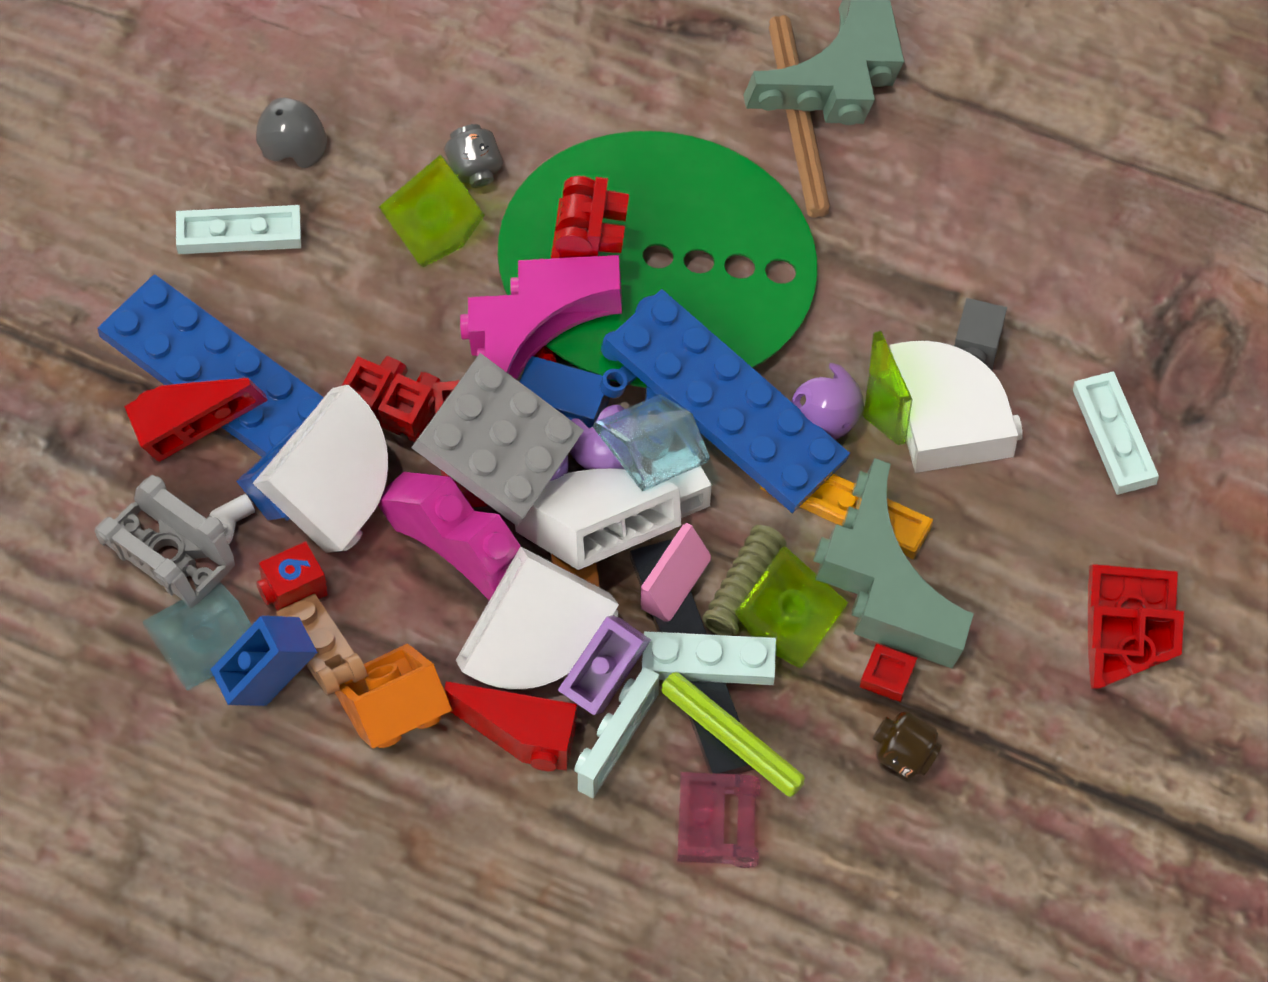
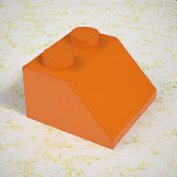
(394, 697)

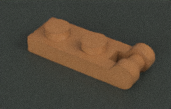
(335, 658)

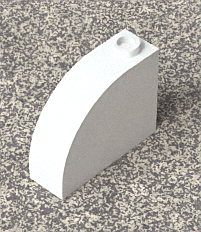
(956, 407)
(330, 471)
(598, 515)
(534, 625)

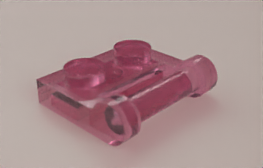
(703, 819)

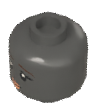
(473, 155)

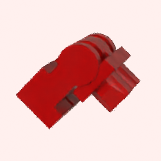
(580, 218)
(396, 400)

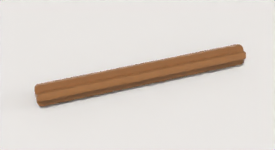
(800, 124)

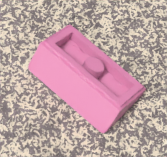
(675, 574)

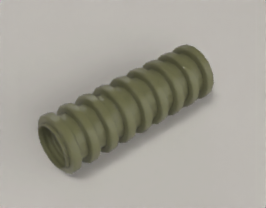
(746, 569)

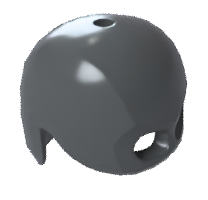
(291, 130)

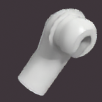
(232, 513)

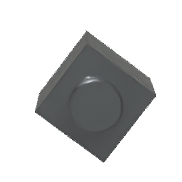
(981, 330)

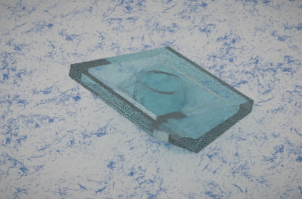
(654, 440)
(198, 636)

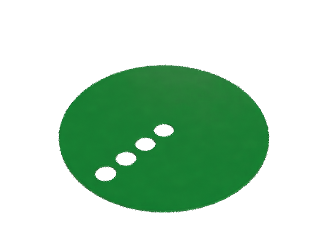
(687, 200)

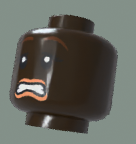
(907, 744)

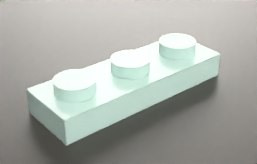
(238, 229)
(1115, 433)
(711, 657)
(616, 731)

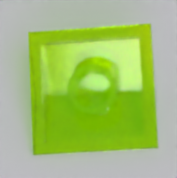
(433, 212)
(887, 396)
(790, 607)

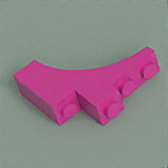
(542, 304)
(442, 519)

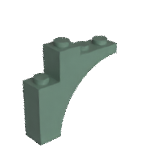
(843, 73)
(892, 598)

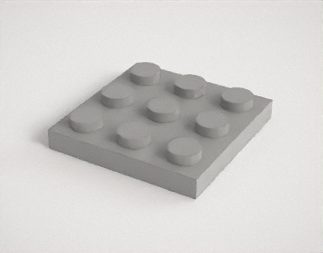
(498, 439)

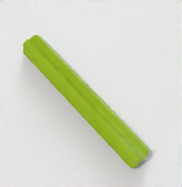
(733, 734)

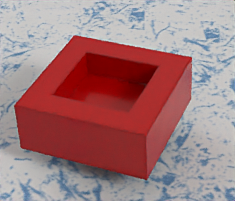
(888, 672)

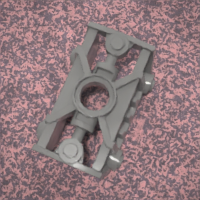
(178, 527)

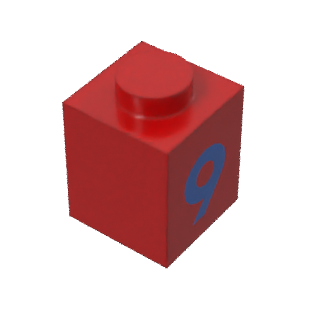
(291, 577)

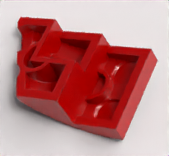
(1131, 621)

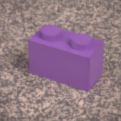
(604, 665)

